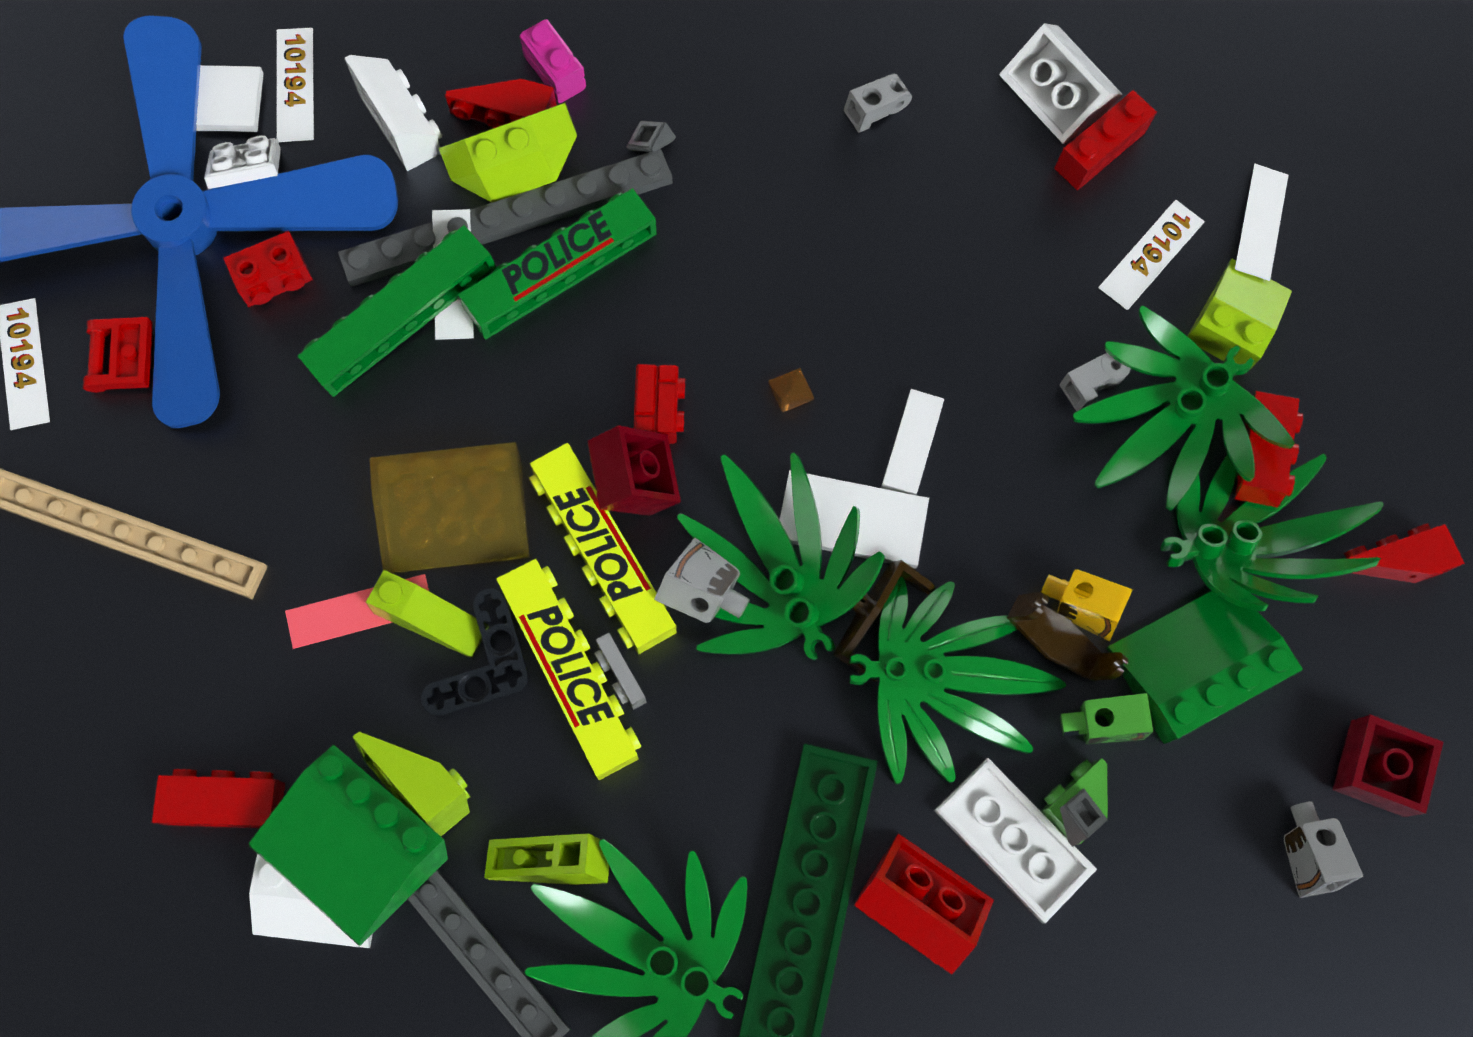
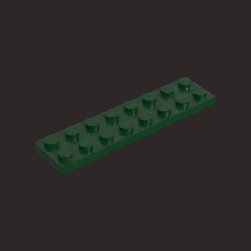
(809, 895)

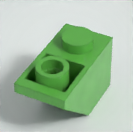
(1087, 776)

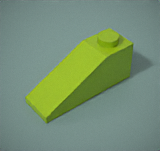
(424, 614)
(548, 859)

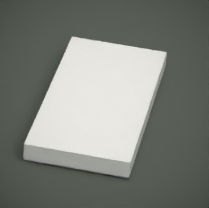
(888, 518)
(1015, 840)

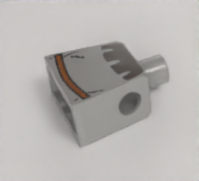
(701, 584)
(1319, 853)

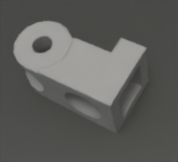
(876, 101)
(1098, 374)

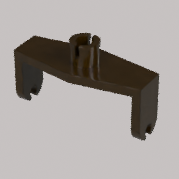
(871, 605)
(1061, 640)

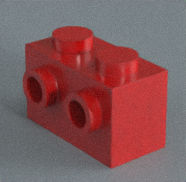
(268, 269)

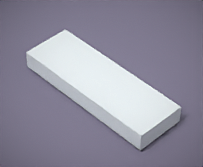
(912, 442)

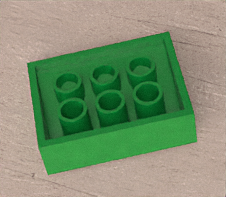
(1203, 663)
(348, 845)

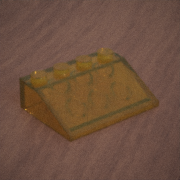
(449, 507)

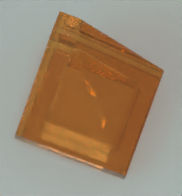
(791, 390)

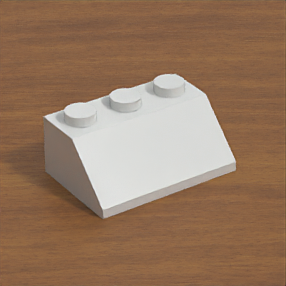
(1060, 83)
(395, 109)
(285, 913)

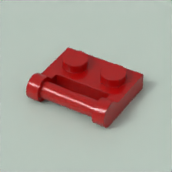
(128, 354)

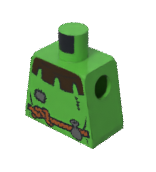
(1126, 718)

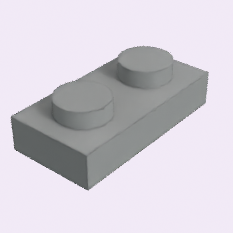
(611, 658)

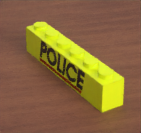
(603, 549)
(568, 668)

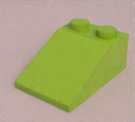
(1240, 313)
(417, 782)

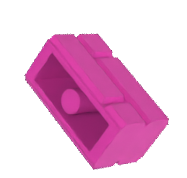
(553, 60)

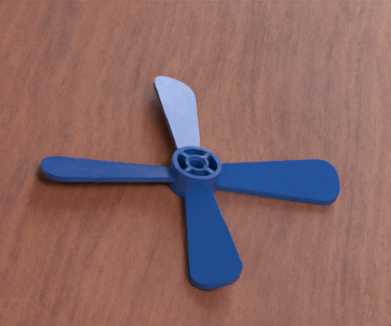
(326, 197)

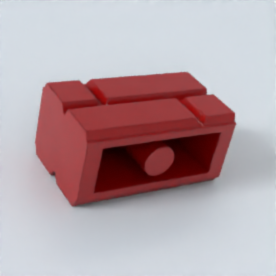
(657, 400)

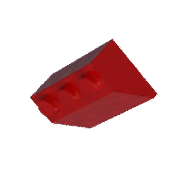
(925, 904)

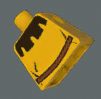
(1089, 601)

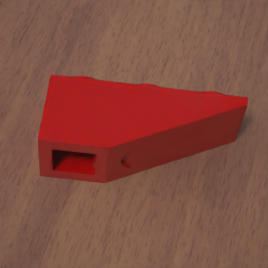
(500, 101)
(1413, 558)

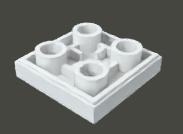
(229, 98)
(242, 162)

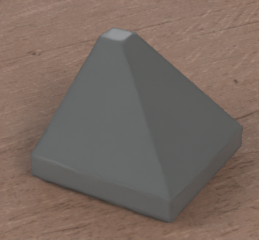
(650, 136)
(1081, 817)

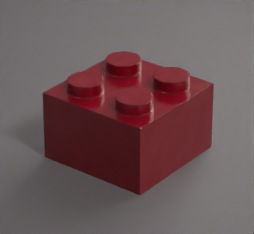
(633, 471)
(1388, 766)

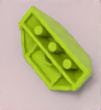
(512, 155)

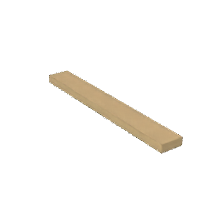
(130, 535)

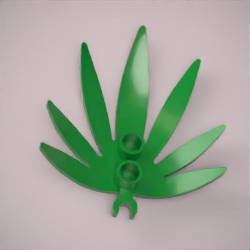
(1197, 398)
(1239, 545)
(795, 593)
(920, 672)
(676, 970)

